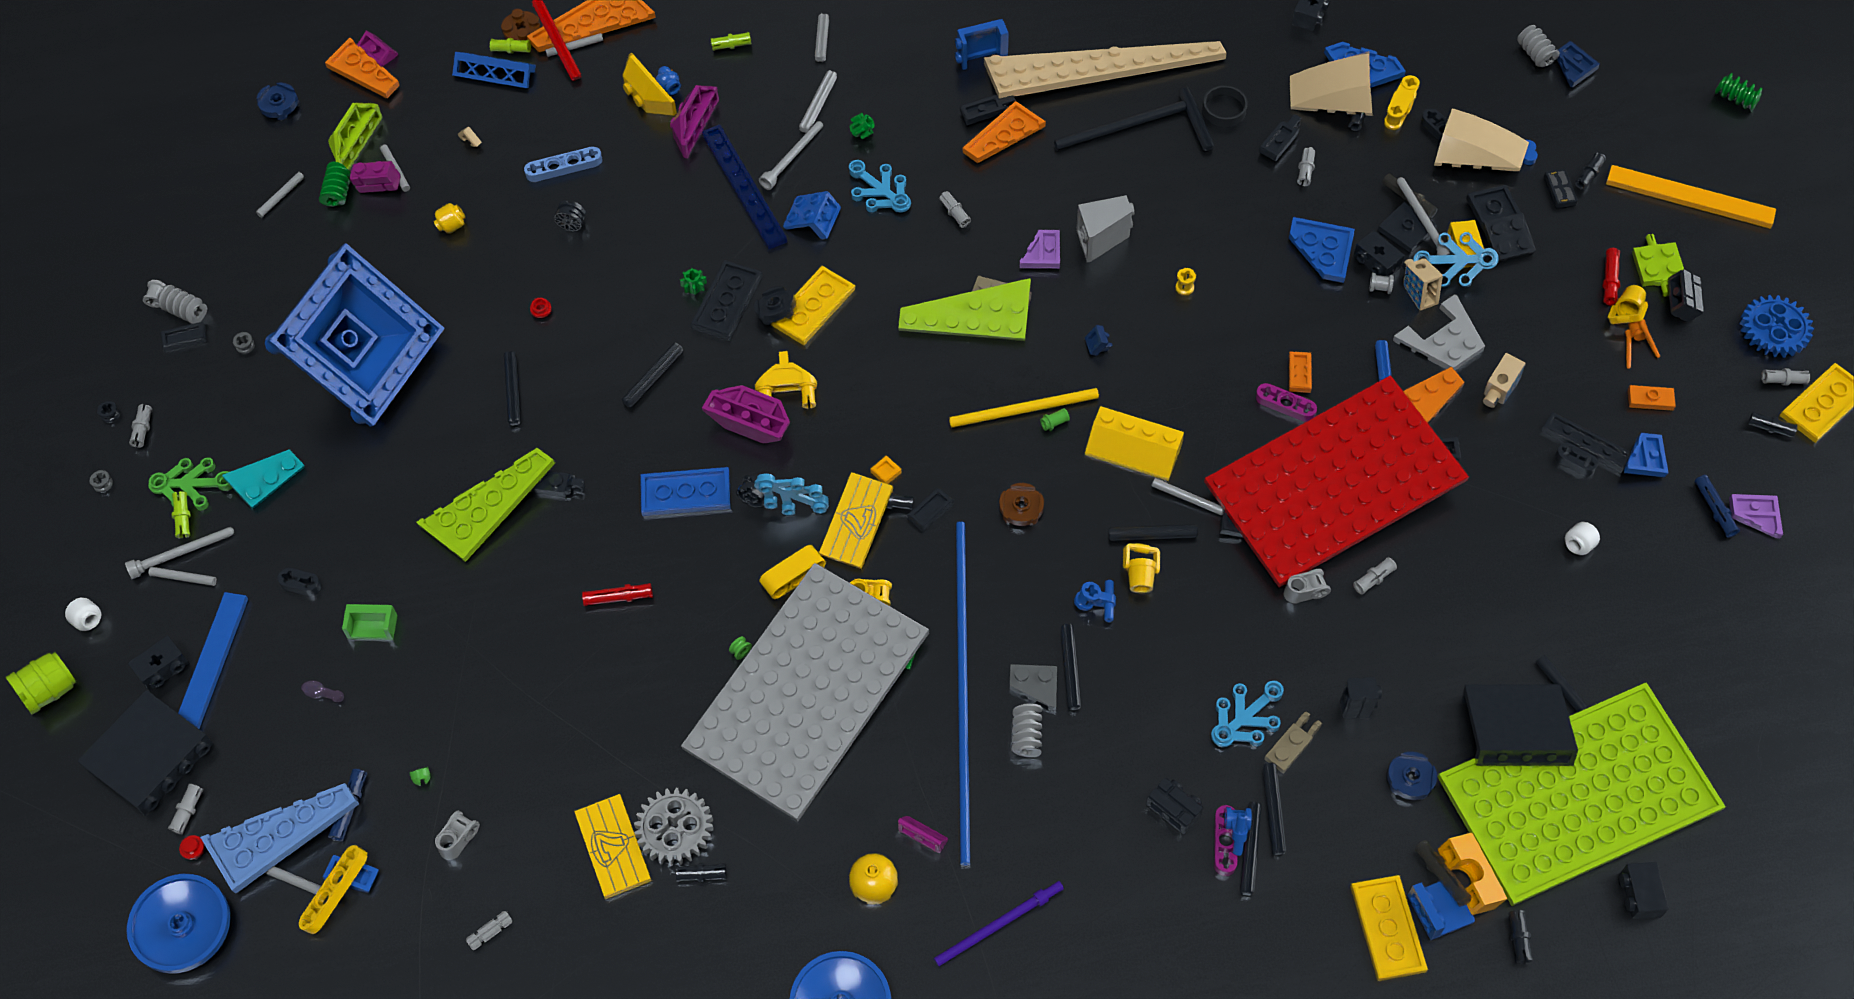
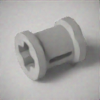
(1381, 283)
(154, 290)

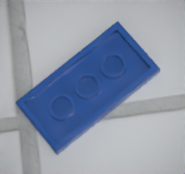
(685, 491)

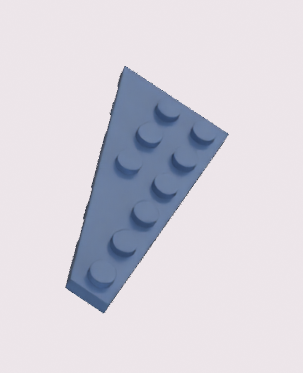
(267, 839)

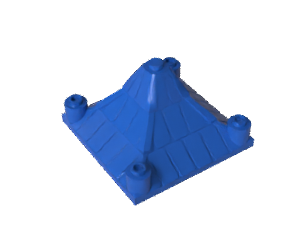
(356, 335)

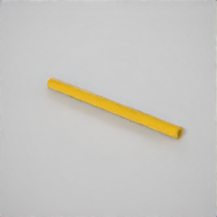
(1024, 407)

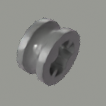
(243, 337)
(106, 482)

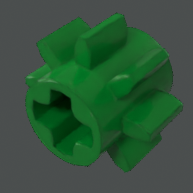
(862, 126)
(693, 281)

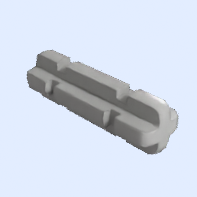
(489, 930)

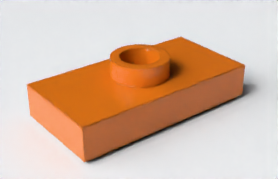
(1300, 372)
(1651, 397)

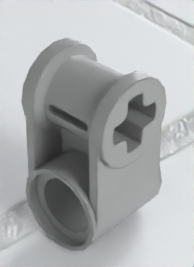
(1310, 585)
(457, 830)

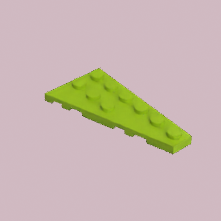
(983, 313)
(482, 508)

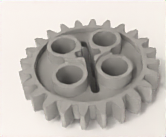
(688, 840)

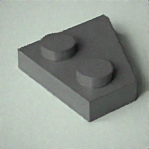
(1035, 682)

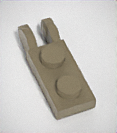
(1292, 743)

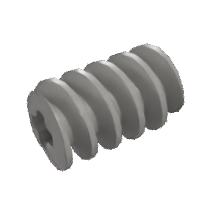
(1537, 46)
(182, 304)
(1026, 730)

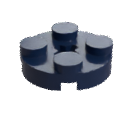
(281, 108)
(1407, 788)

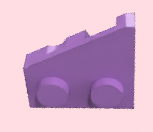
(1043, 251)
(1757, 512)

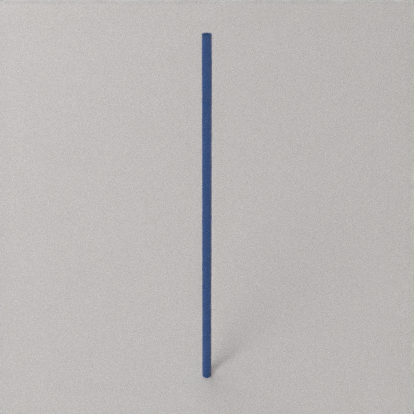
(963, 696)

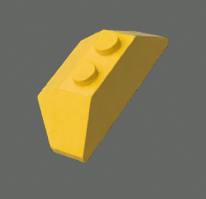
(645, 89)

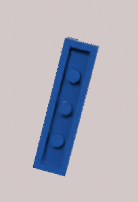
(497, 63)

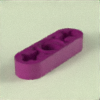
(1288, 410)
(1218, 856)

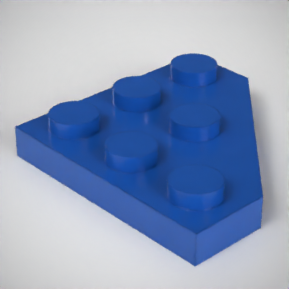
(1381, 68)
(1324, 246)

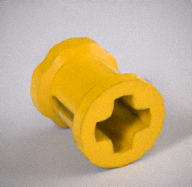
(1182, 280)

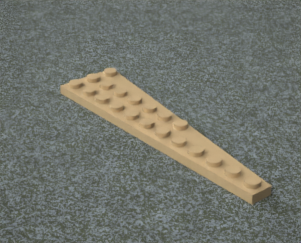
(1050, 71)

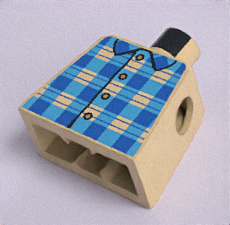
(1422, 282)
(1503, 380)

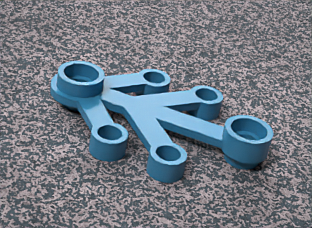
(857, 170)
(1461, 259)
(767, 484)
(1245, 717)

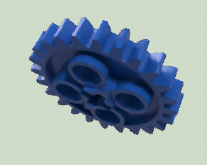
(1776, 326)

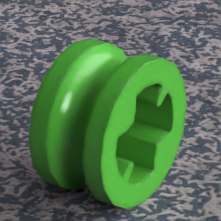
(740, 647)

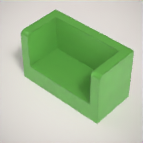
(369, 622)

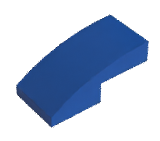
(363, 880)

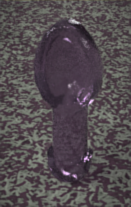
(316, 690)

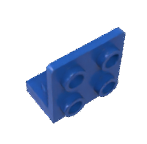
(813, 210)
(1438, 910)

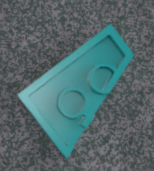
(263, 477)

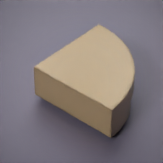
(468, 134)

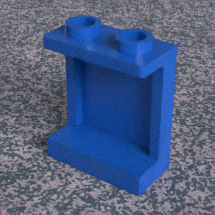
(981, 41)

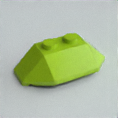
(354, 132)

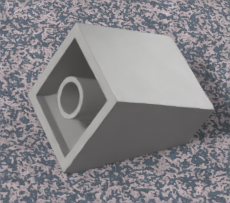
(1103, 225)

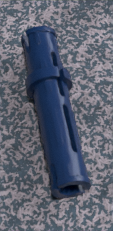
(1729, 526)
(355, 785)

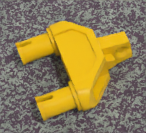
(786, 378)

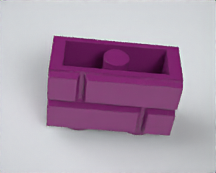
(375, 176)

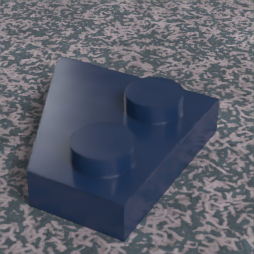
(1576, 63)

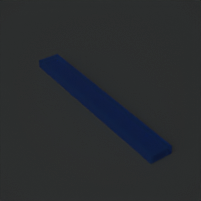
(744, 187)

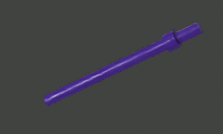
(1039, 898)

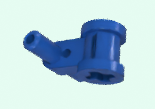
(1097, 598)
(1239, 822)

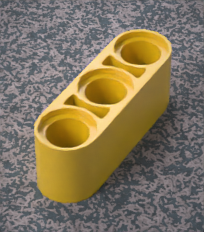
(790, 571)

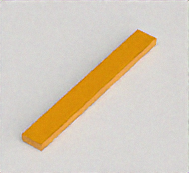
(1691, 196)

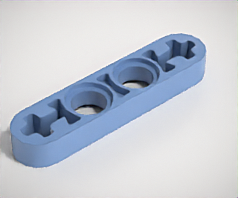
(564, 167)

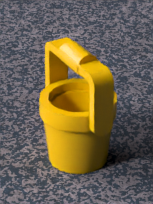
(1629, 307)
(1141, 570)

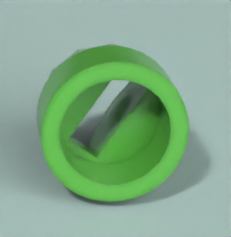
(419, 774)

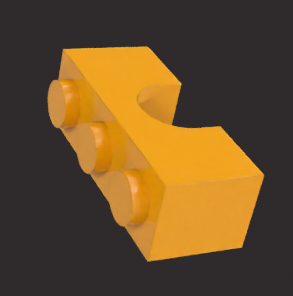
(1466, 855)

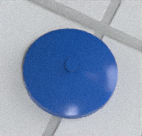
(178, 923)
(840, 977)

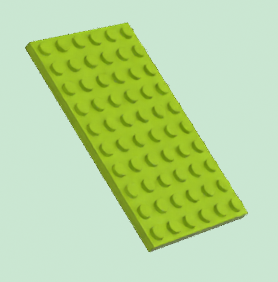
(1558, 822)

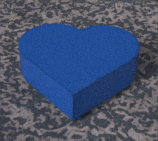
(1531, 154)

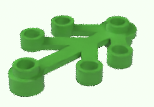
(189, 481)

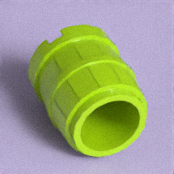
(41, 681)

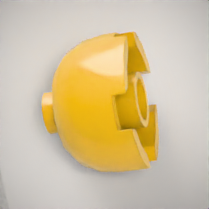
(873, 878)

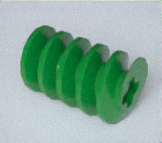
(1739, 91)
(335, 185)

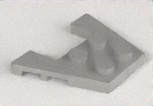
(1451, 344)

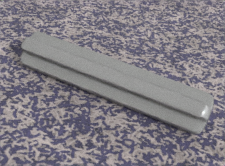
(821, 39)

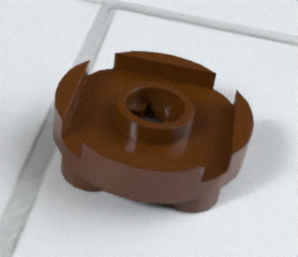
(517, 19)
(1021, 516)

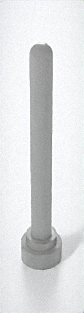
(769, 178)
(1441, 250)
(137, 567)

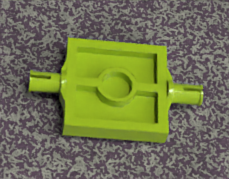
(1657, 263)

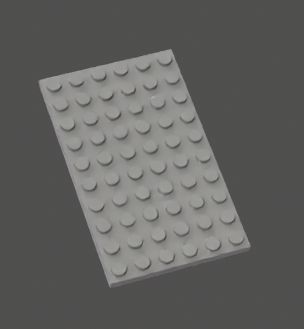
(805, 691)

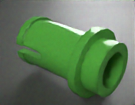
(1050, 421)

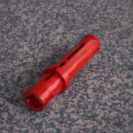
(1611, 283)
(617, 594)

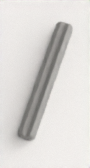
(818, 101)

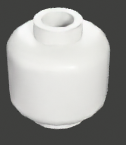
(1582, 538)
(83, 614)

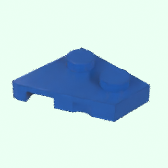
(1647, 456)

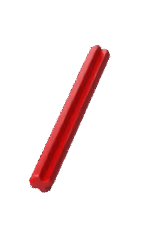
(556, 39)

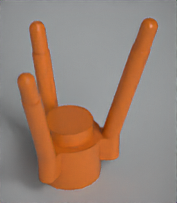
(1639, 332)

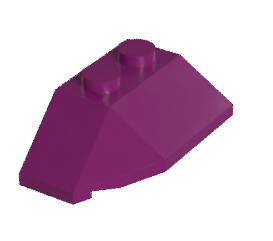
(693, 116)
(748, 413)

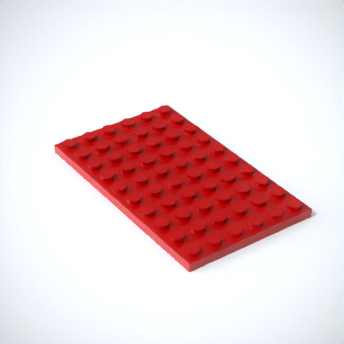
(1335, 480)

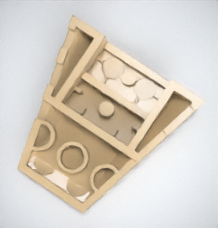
(1334, 86)
(1479, 143)

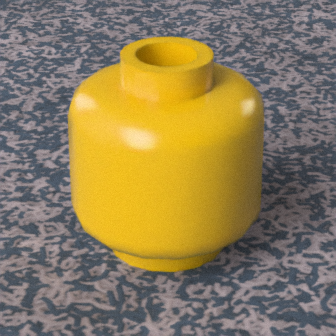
(449, 218)

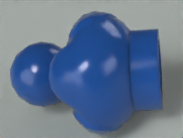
(668, 80)

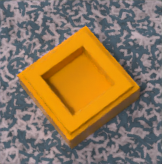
(886, 470)

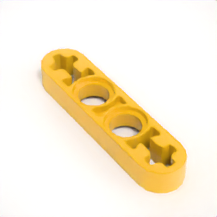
(348, 866)

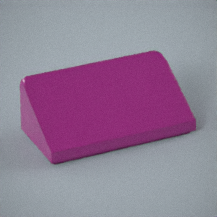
(376, 48)
(922, 833)

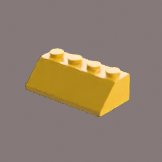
(1134, 443)

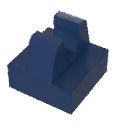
(1097, 340)

